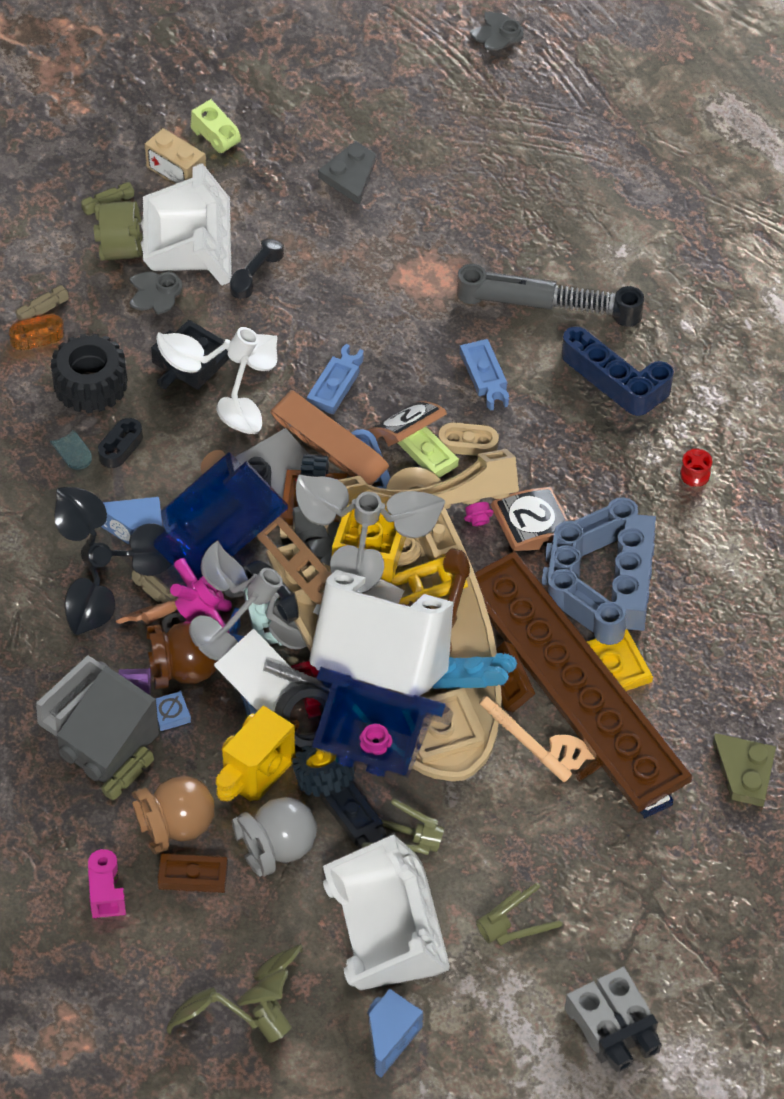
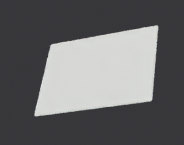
(244, 670)

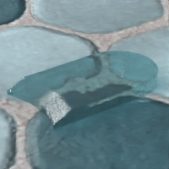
(73, 451)

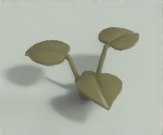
(267, 991)

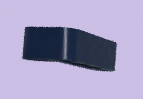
(616, 378)

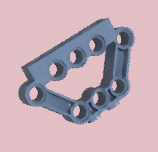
(631, 573)

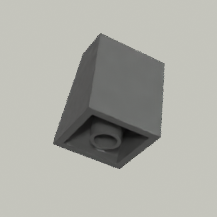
(108, 726)

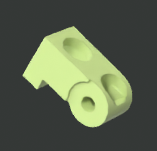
(215, 126)

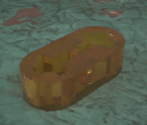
(36, 332)

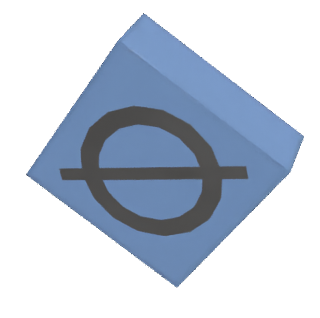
(172, 711)

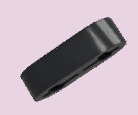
(116, 440)

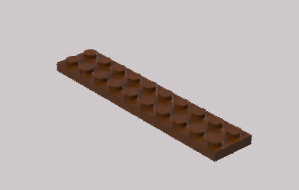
(580, 684)

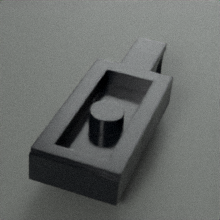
(355, 815)

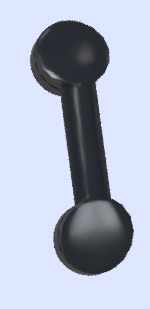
(241, 281)
(288, 604)

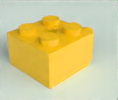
(379, 537)
(256, 756)

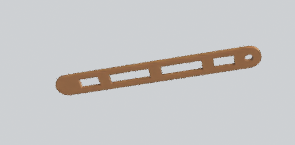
(305, 555)

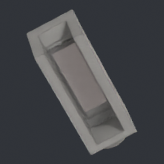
(63, 698)

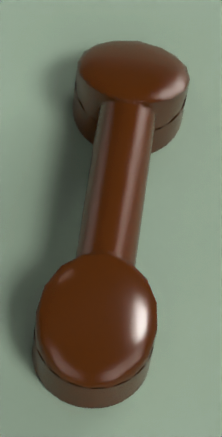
(458, 565)

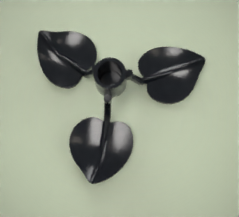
(76, 517)

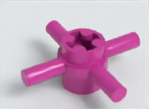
(198, 596)

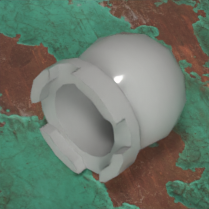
(278, 833)

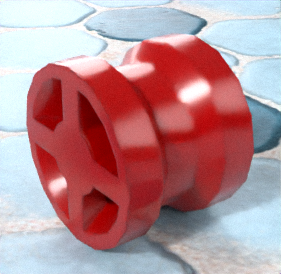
(696, 467)

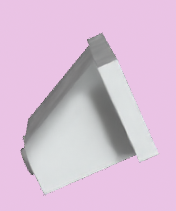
(188, 227)

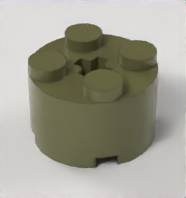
(118, 230)

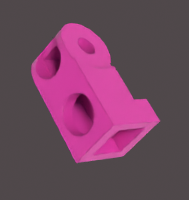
(103, 875)

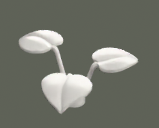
(245, 348)

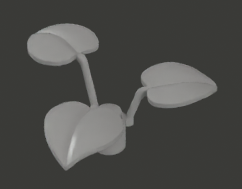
(411, 511)
(226, 573)

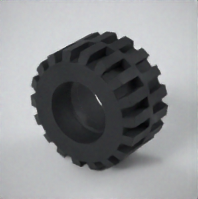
(91, 390)

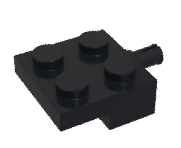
(208, 342)

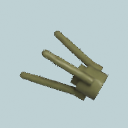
(426, 836)
(495, 923)

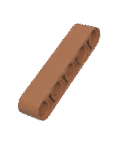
(329, 438)

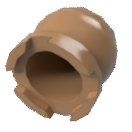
(176, 811)

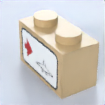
(172, 156)

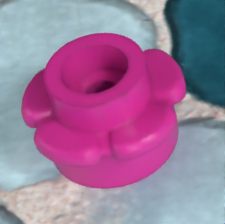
(478, 513)
(375, 732)

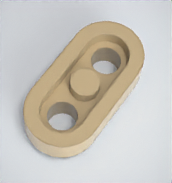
(469, 438)

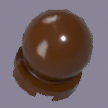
(176, 657)

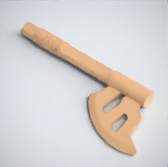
(548, 758)

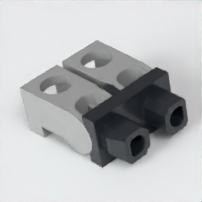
(614, 1019)

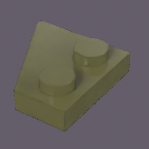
(745, 767)

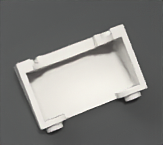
(387, 915)

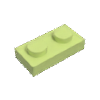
(429, 452)

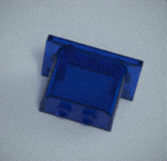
(222, 505)
(356, 705)

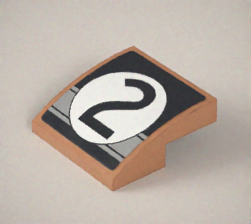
(407, 421)
(529, 517)

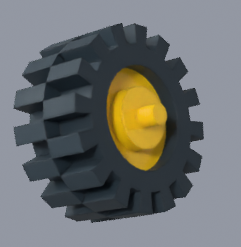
(319, 773)

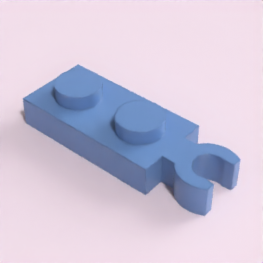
(485, 372)
(335, 381)

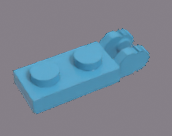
(477, 672)

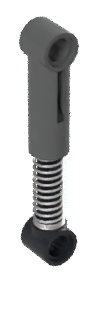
(477, 285)

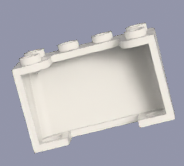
(382, 639)

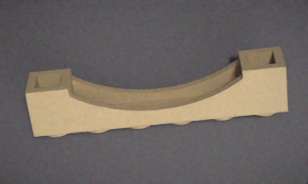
(489, 476)

